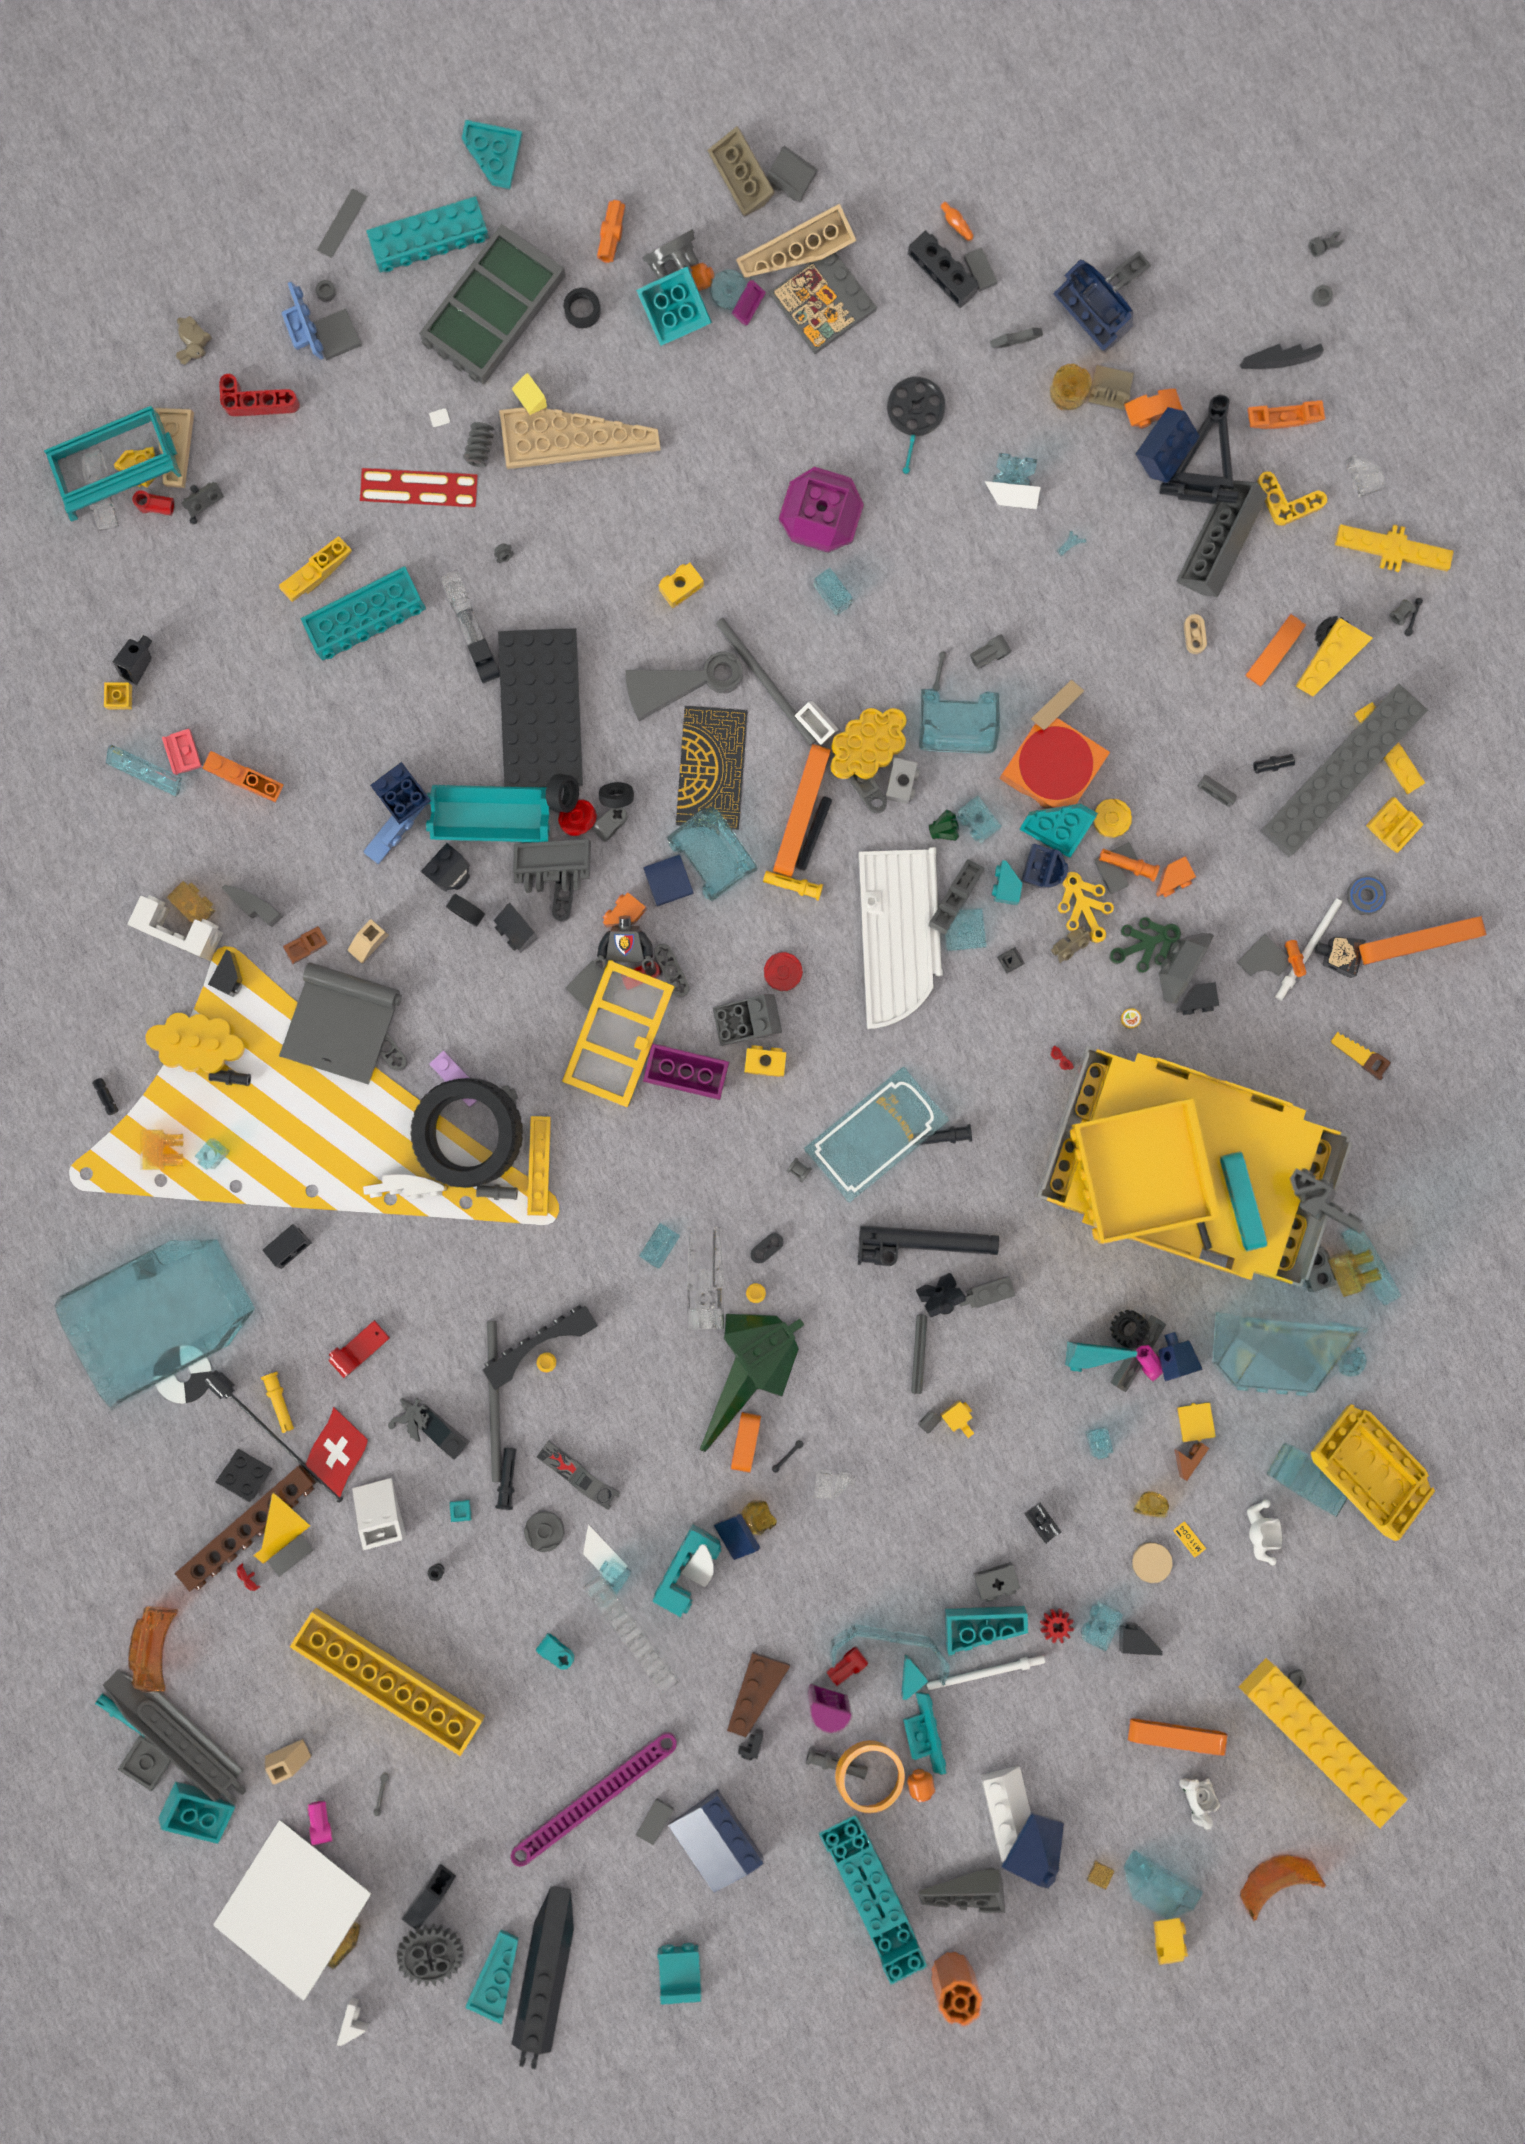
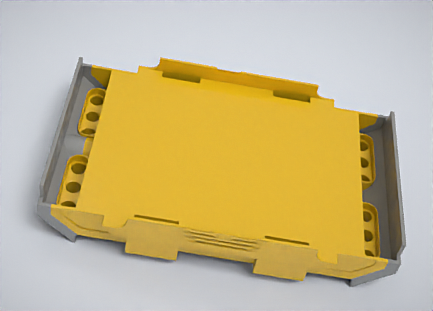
(1230, 1121)

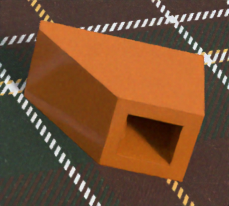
(1175, 875)
(627, 906)

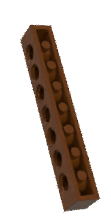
(189, 1574)

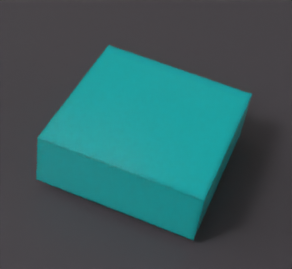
(460, 1510)

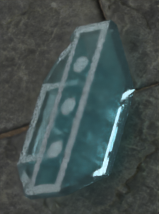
(1159, 1887)

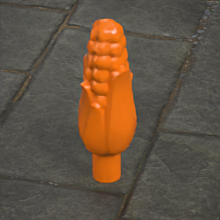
(956, 220)

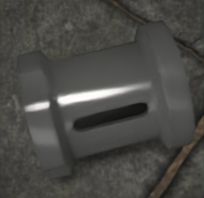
(1402, 612)
(799, 1170)

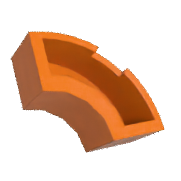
(1146, 410)

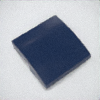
(668, 880)

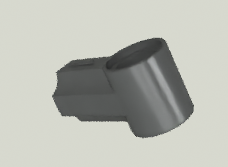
(994, 650)

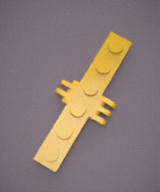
(1394, 548)

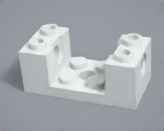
(150, 917)

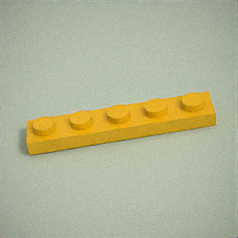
(1397, 760)
(539, 1166)

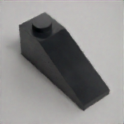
(444, 1434)

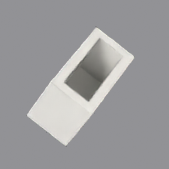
(816, 722)

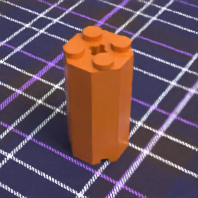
(956, 1988)

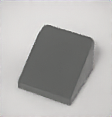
(929, 1421)

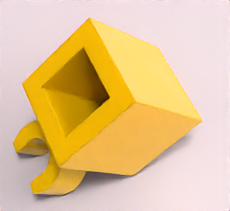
(957, 1416)

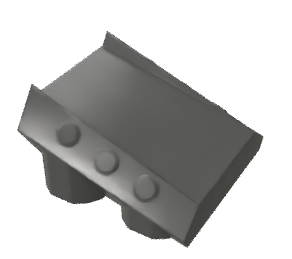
(791, 174)

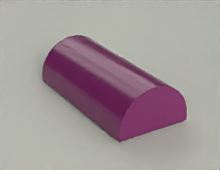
(686, 1071)
(829, 1709)

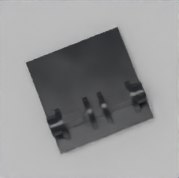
(243, 1475)

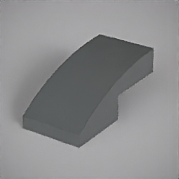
(290, 1555)

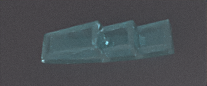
(1384, 1289)

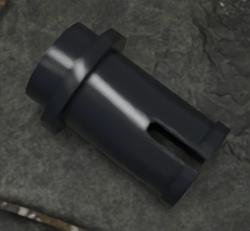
(432, 1575)

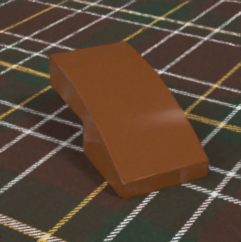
(305, 945)

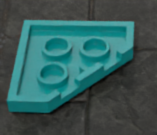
(493, 150)
(1060, 826)

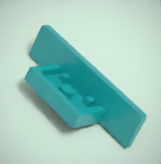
(923, 1734)

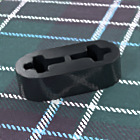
(763, 1244)

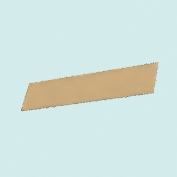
(1057, 704)

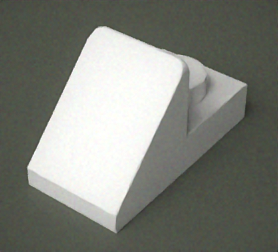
(351, 2026)

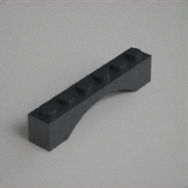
(503, 1369)

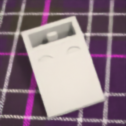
(378, 1514)

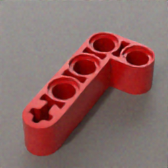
(260, 399)

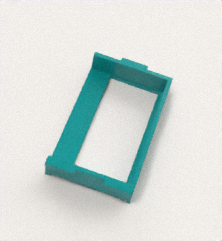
(121, 480)

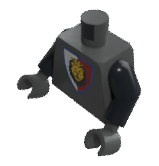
(625, 944)

